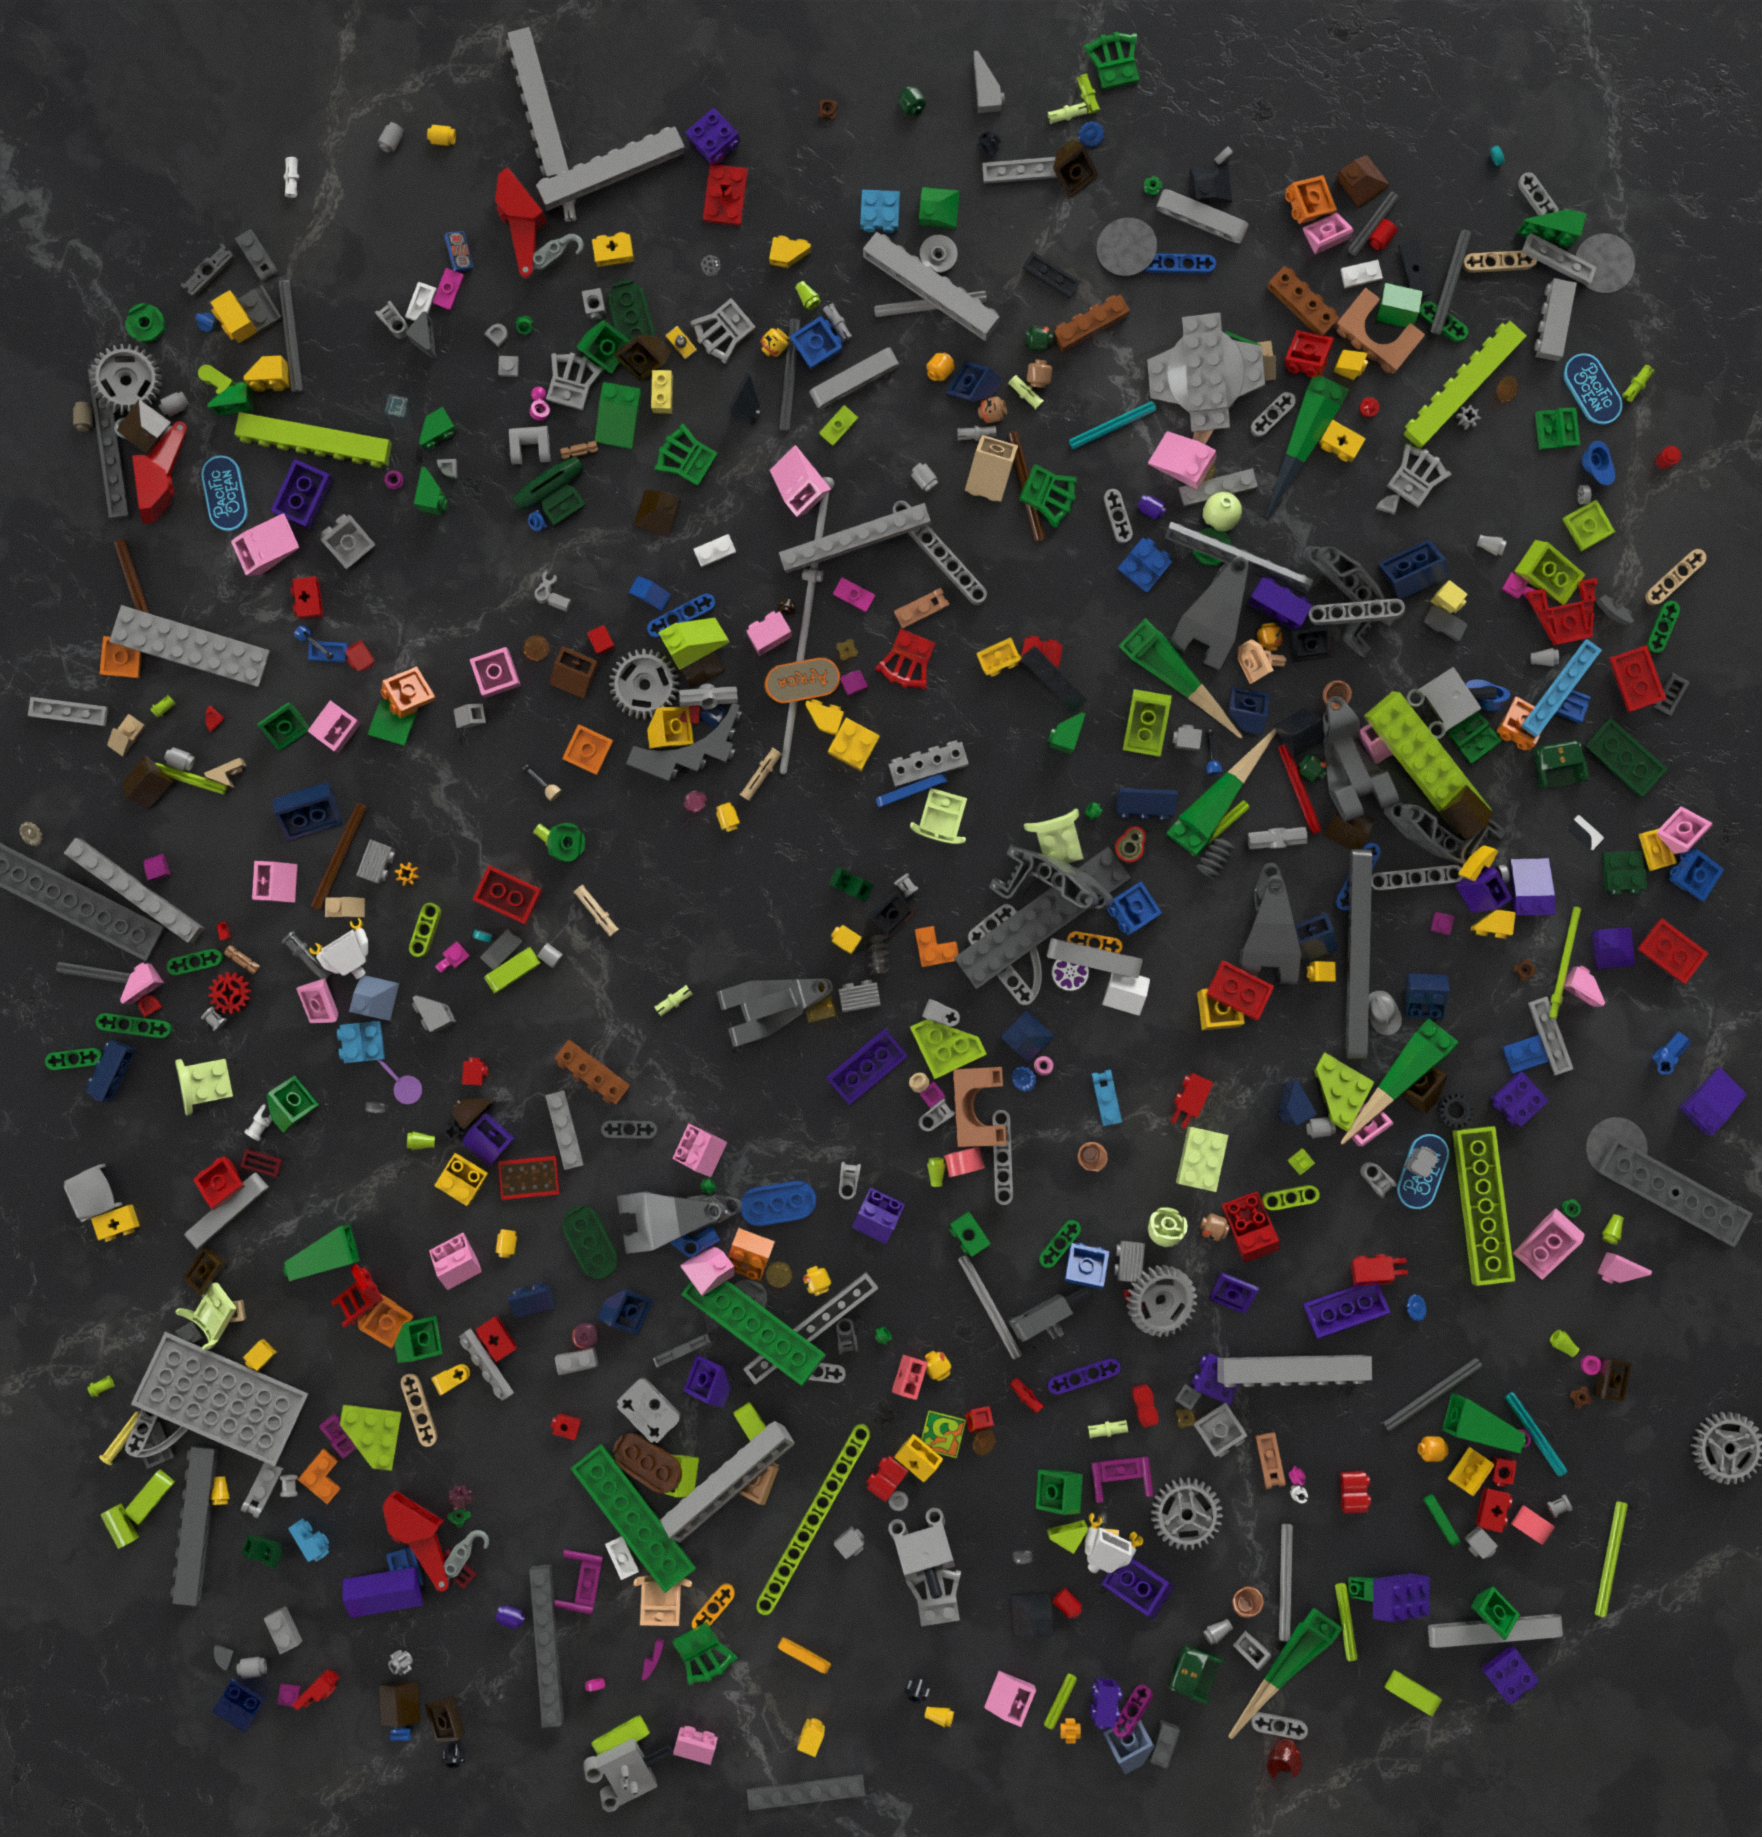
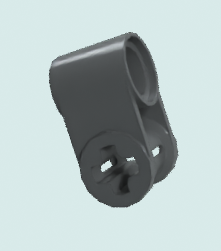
(846, 1338)

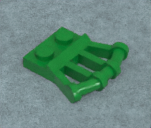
(1114, 72)
(695, 464)
(1038, 488)
(698, 1642)

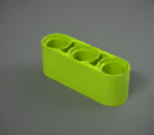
(423, 920)
(512, 970)
(1299, 1193)
(749, 1420)
(149, 1497)
(1413, 1693)
(631, 1729)

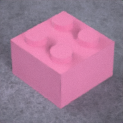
(769, 632)
(495, 672)

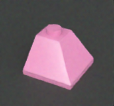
(140, 983)
(1584, 986)
(708, 1269)
(1620, 1269)

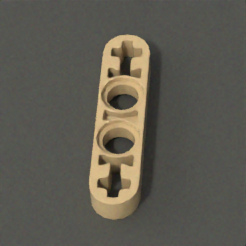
(1499, 262)
(1675, 577)
(421, 1409)

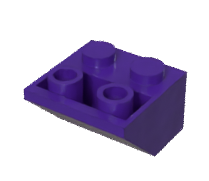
(1486, 892)
(488, 1139)
(878, 1215)

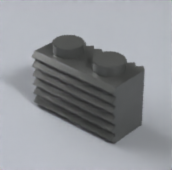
(1164, 1743)

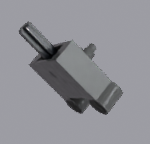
(1047, 1315)

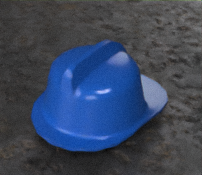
(1599, 463)
(1490, 704)

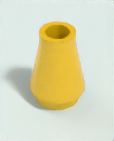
(219, 1491)
(941, 1716)

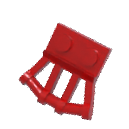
(912, 648)

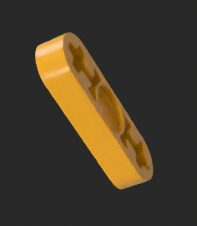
(1109, 940)
(718, 1593)
(804, 1655)

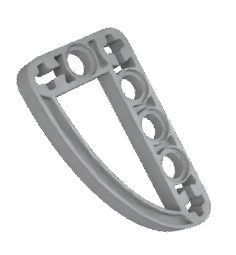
(1003, 976)
(150, 1421)

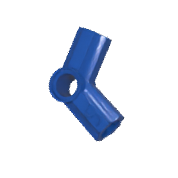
(1668, 1055)
(702, 1241)

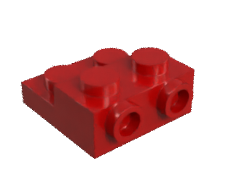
(1308, 353)
(219, 1182)
(319, 1689)

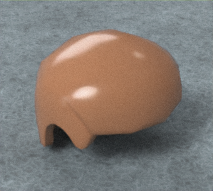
(1339, 689)
(1092, 1156)
(1247, 1602)

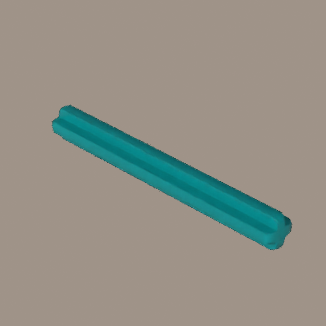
(1112, 425)
(1535, 1434)

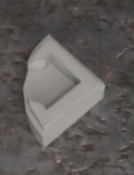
(448, 467)
(1388, 504)

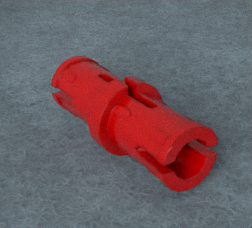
(1026, 1395)

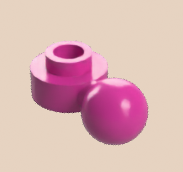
(538, 395)

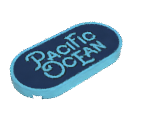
(1592, 389)
(224, 493)
(1420, 1191)

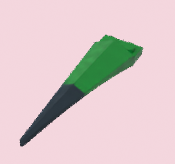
(1317, 410)

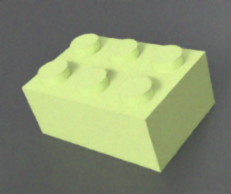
(1202, 1159)

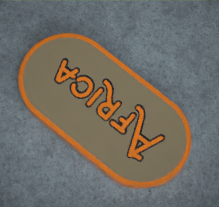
(802, 680)

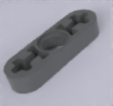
(615, 1133)

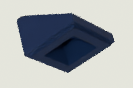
(713, 716)

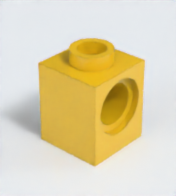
(259, 1355)

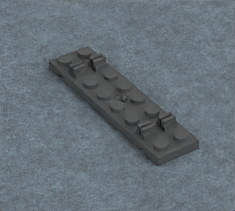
(1657, 1181)

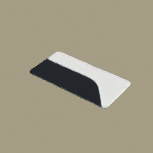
(1585, 832)

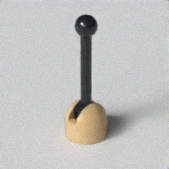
(551, 791)

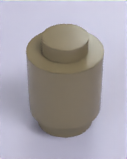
(82, 416)

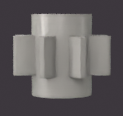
(1463, 420)
(400, 1662)

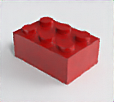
(507, 895)

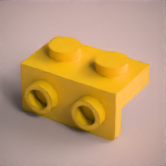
(998, 657)
(1471, 1471)

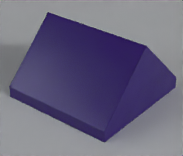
(1233, 1292)

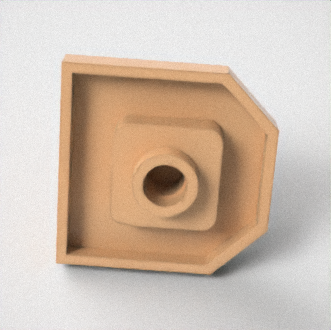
(1256, 661)

